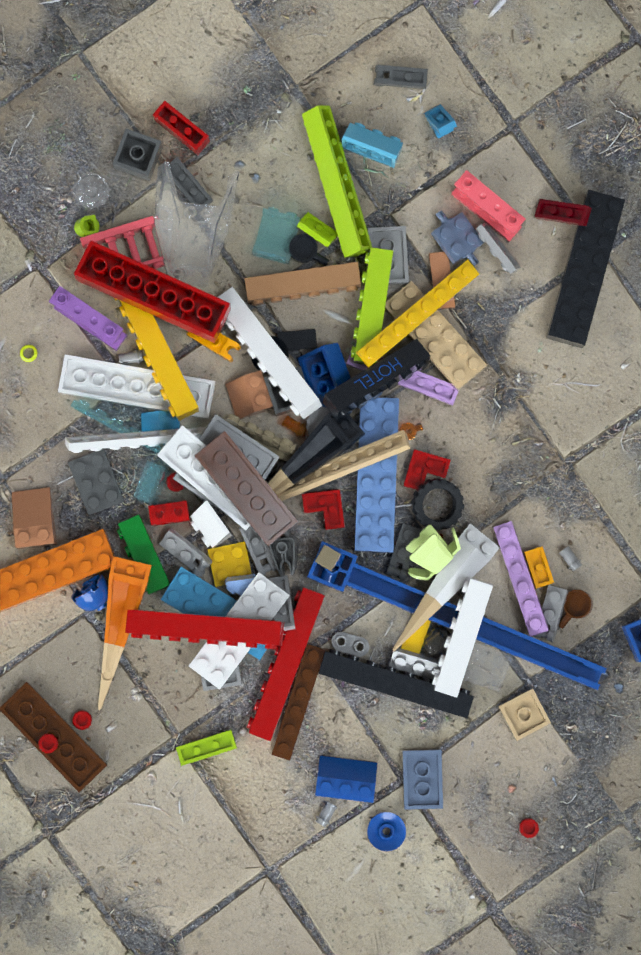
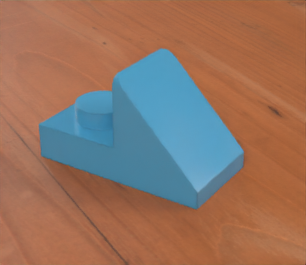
(440, 121)

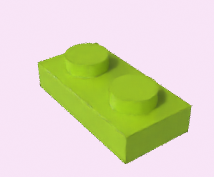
(317, 229)

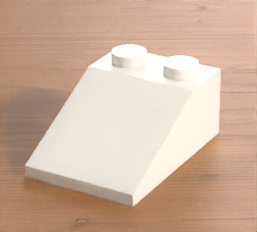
(210, 525)

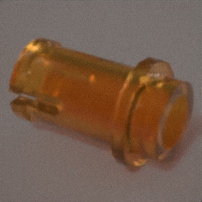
(294, 426)

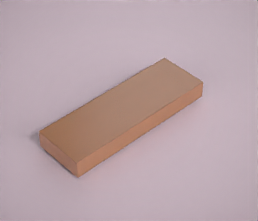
(440, 270)

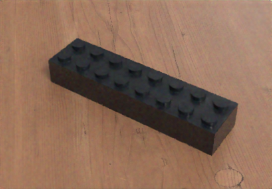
(585, 270)

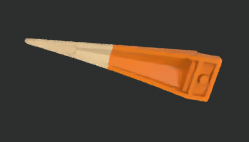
(125, 591)

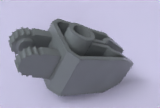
(285, 550)

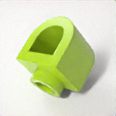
(86, 226)

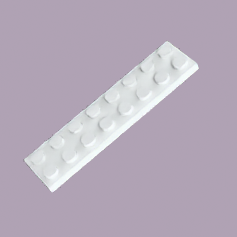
(126, 385)

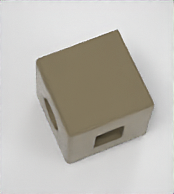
(327, 558)

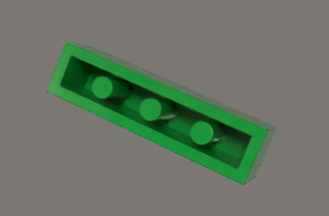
(142, 550)

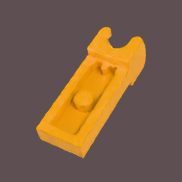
(220, 347)

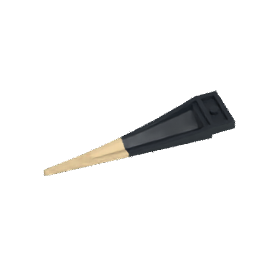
(323, 445)

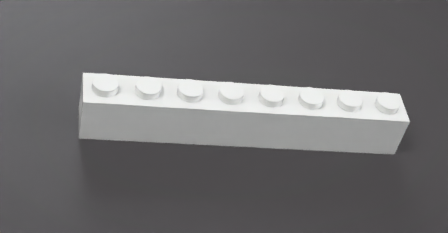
(270, 356)

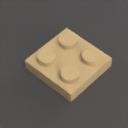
(524, 714)

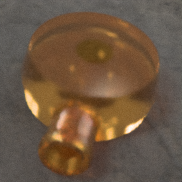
(413, 429)

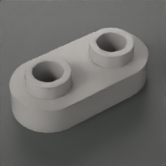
(350, 644)

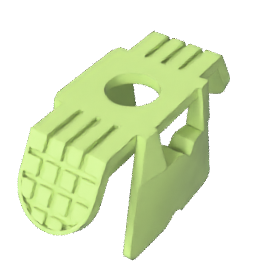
(431, 552)

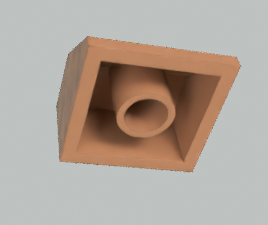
(249, 395)

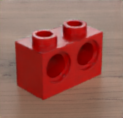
(169, 513)

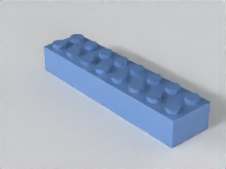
(377, 481)

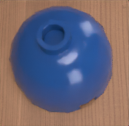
(92, 595)

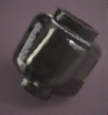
(435, 641)

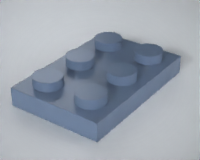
(422, 779)

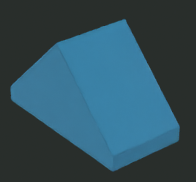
(158, 421)

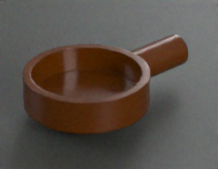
(577, 605)

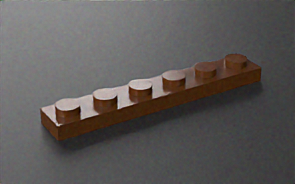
(298, 702)

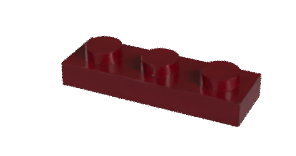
(563, 212)

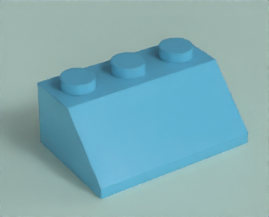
(372, 144)

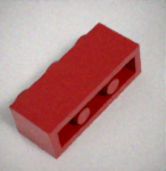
(181, 127)

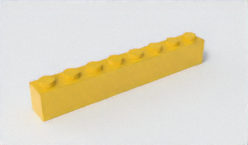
(161, 360)

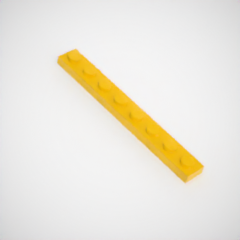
(417, 313)

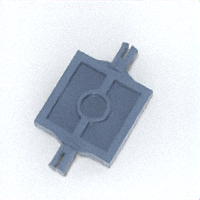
(457, 238)

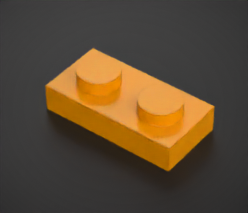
(538, 567)

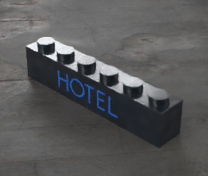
(376, 379)

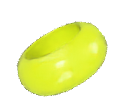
(28, 359)

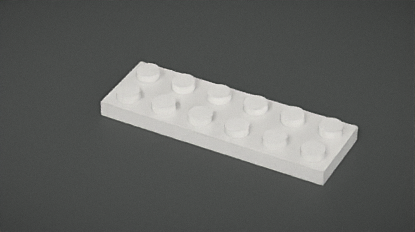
(180, 456)
(258, 602)

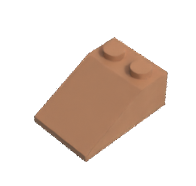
(33, 518)

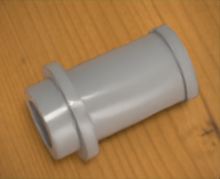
(132, 357)
(570, 559)
(326, 814)

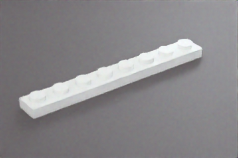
(119, 440)

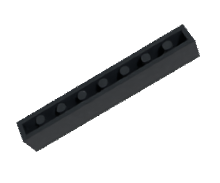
(393, 683)

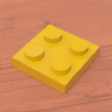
(229, 562)

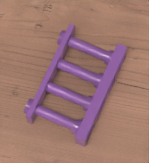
(88, 318)

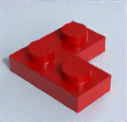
(423, 464)
(329, 503)

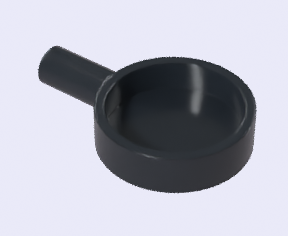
(304, 249)

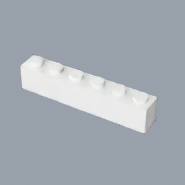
(463, 637)

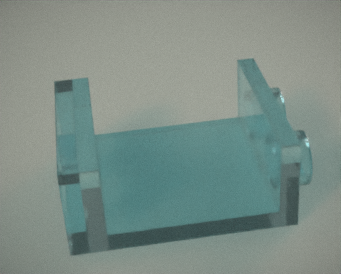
(275, 235)
(151, 483)

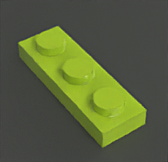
(206, 747)

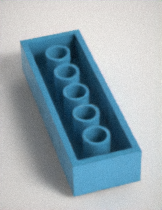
(197, 597)

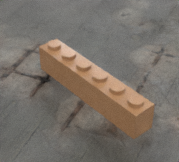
(303, 282)

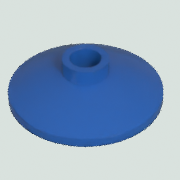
(393, 839)

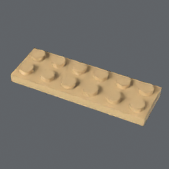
(444, 344)

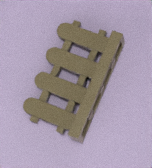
(282, 447)

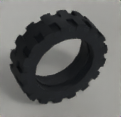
(457, 503)

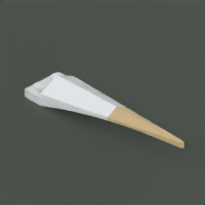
(469, 560)

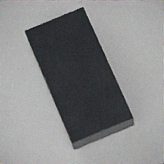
(299, 339)

